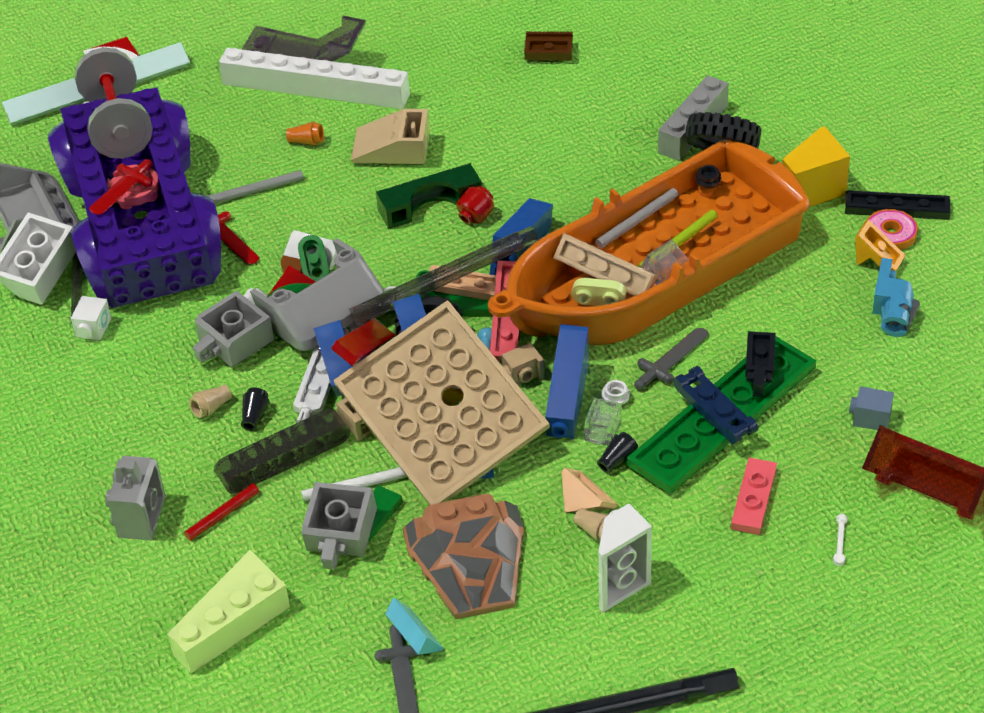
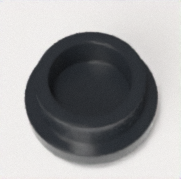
(708, 177)

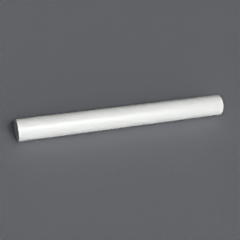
(364, 481)

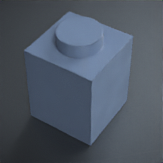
(871, 408)

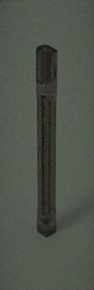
(444, 274)

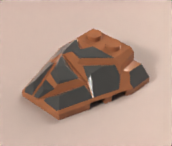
(469, 552)

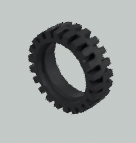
(709, 128)

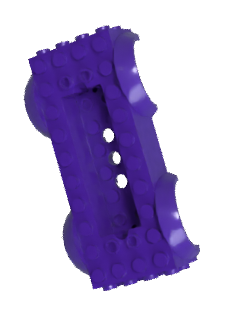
(150, 256)

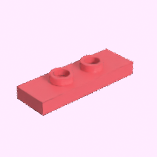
(754, 496)

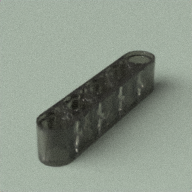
(281, 451)

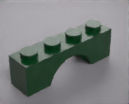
(401, 201)

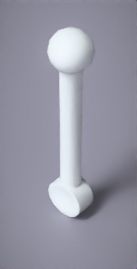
(839, 558)

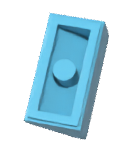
(412, 628)

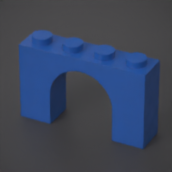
(408, 312)

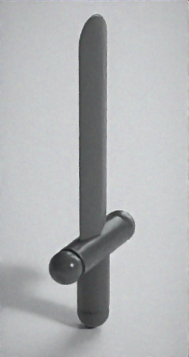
(660, 367)
(401, 669)

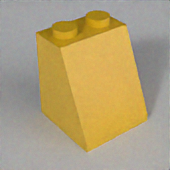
(820, 166)

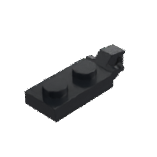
(760, 360)

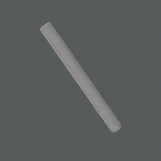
(257, 187)
(636, 218)

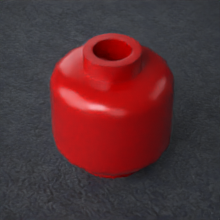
(475, 205)

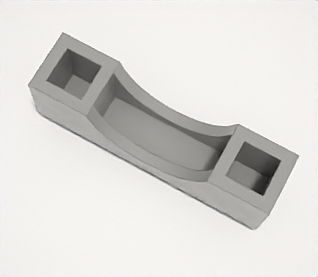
(708, 96)

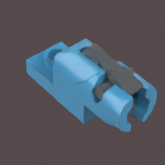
(894, 301)

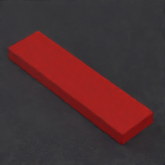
(362, 341)

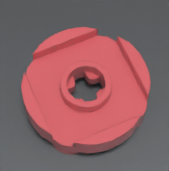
(137, 194)

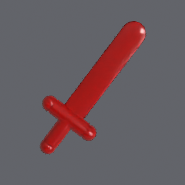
(130, 178)
(234, 241)

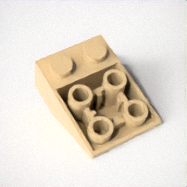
(393, 139)

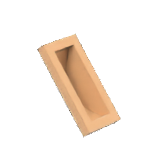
(583, 493)

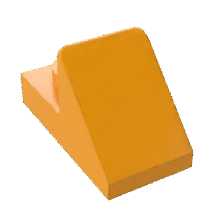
(875, 245)

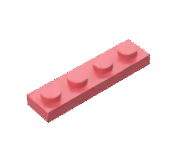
(504, 333)

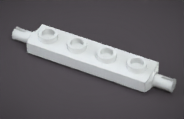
(313, 388)

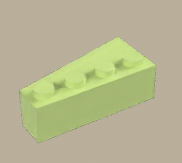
(228, 613)

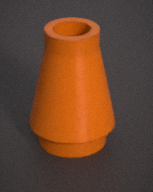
(308, 133)

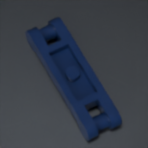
(714, 405)

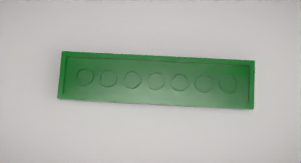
(692, 440)

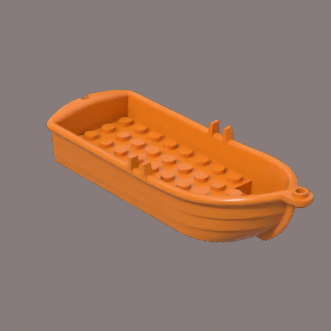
(756, 212)

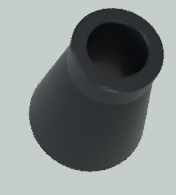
(253, 407)
(617, 452)

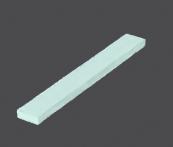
(66, 92)

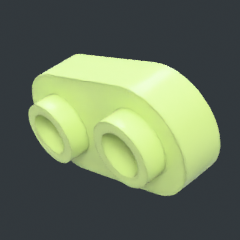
(597, 291)

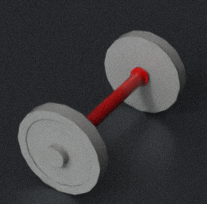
(118, 125)

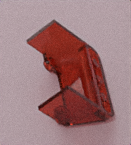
(927, 471)

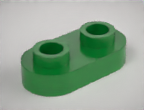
(313, 262)

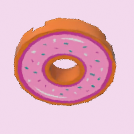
(904, 224)

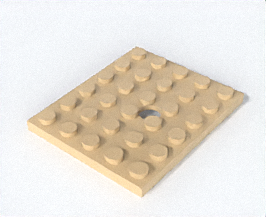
(402, 404)

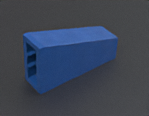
(531, 213)
(567, 381)

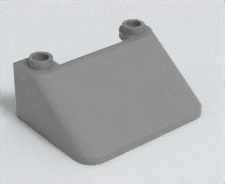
(32, 192)

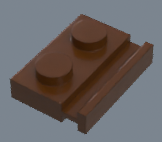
(548, 46)

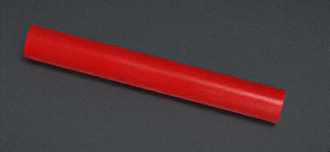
(221, 512)

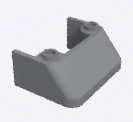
(323, 302)

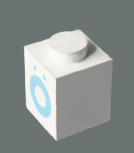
(91, 318)

